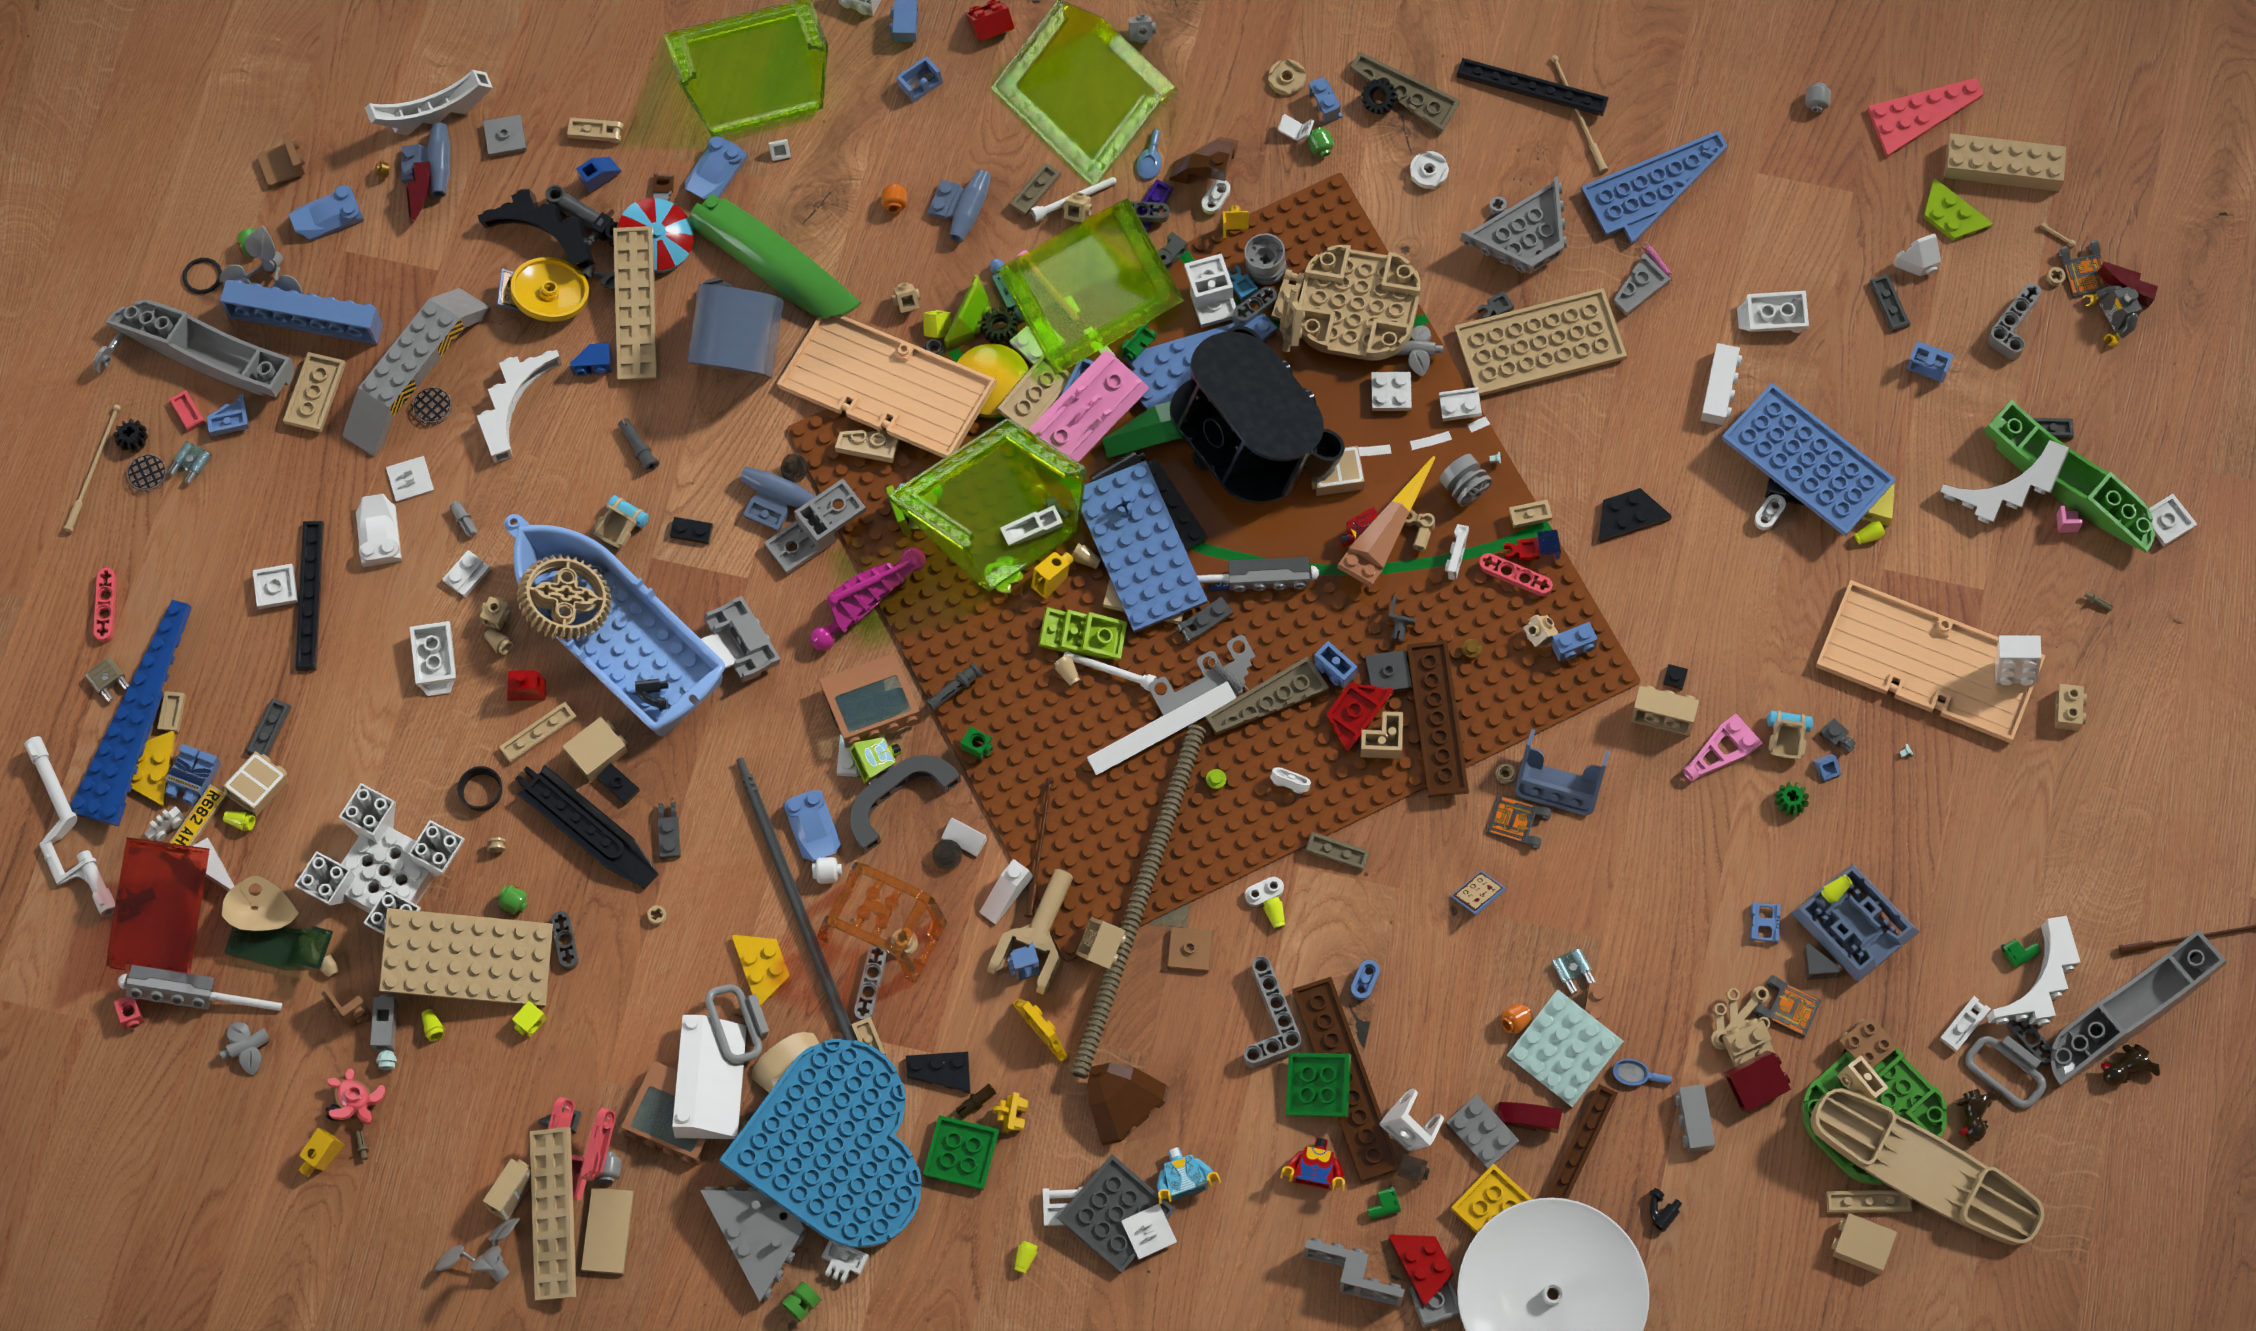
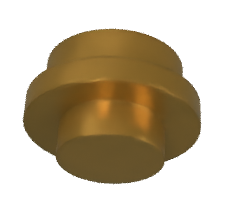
(382, 169)
(1472, 648)

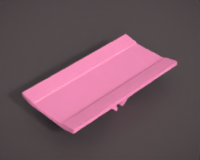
(1090, 407)

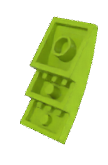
(1082, 633)

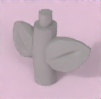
(1420, 349)
(245, 1046)

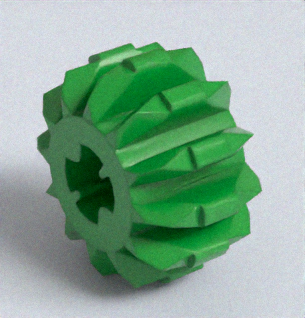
(1783, 799)

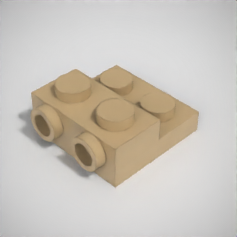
(1747, 1041)

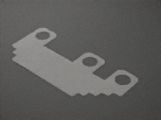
(1173, 700)

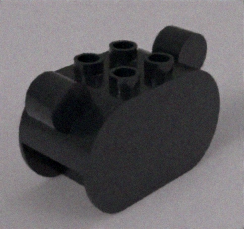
(1252, 418)

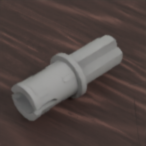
(463, 519)

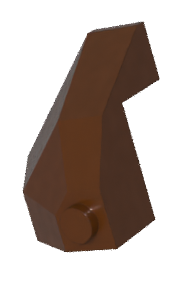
(1207, 161)
(1122, 1099)

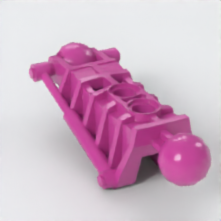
(862, 593)

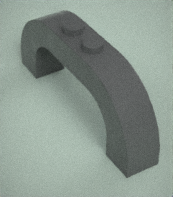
(893, 780)

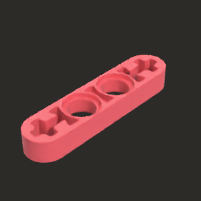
(1517, 571)
(101, 605)

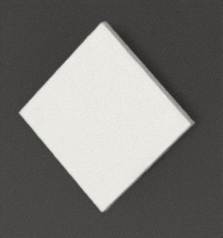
(410, 479)
(724, 647)
(1149, 1231)

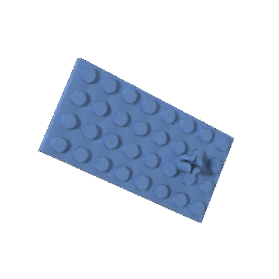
(1808, 459)
(1140, 547)

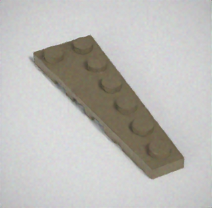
(1414, 95)
(1283, 690)

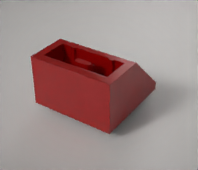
(989, 19)

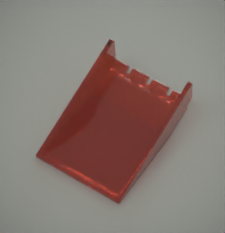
(157, 906)

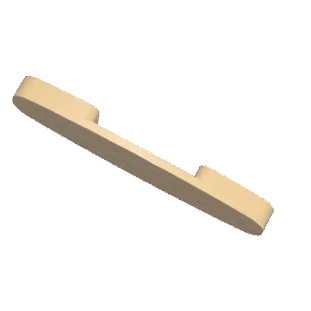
(1926, 1167)

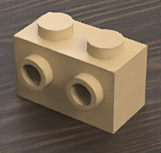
(2069, 707)
(1862, 1079)

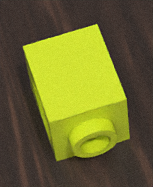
(528, 1019)

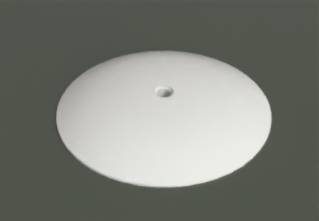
(1555, 1248)

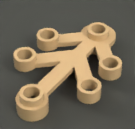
(1736, 1019)

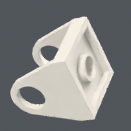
(1405, 1128)

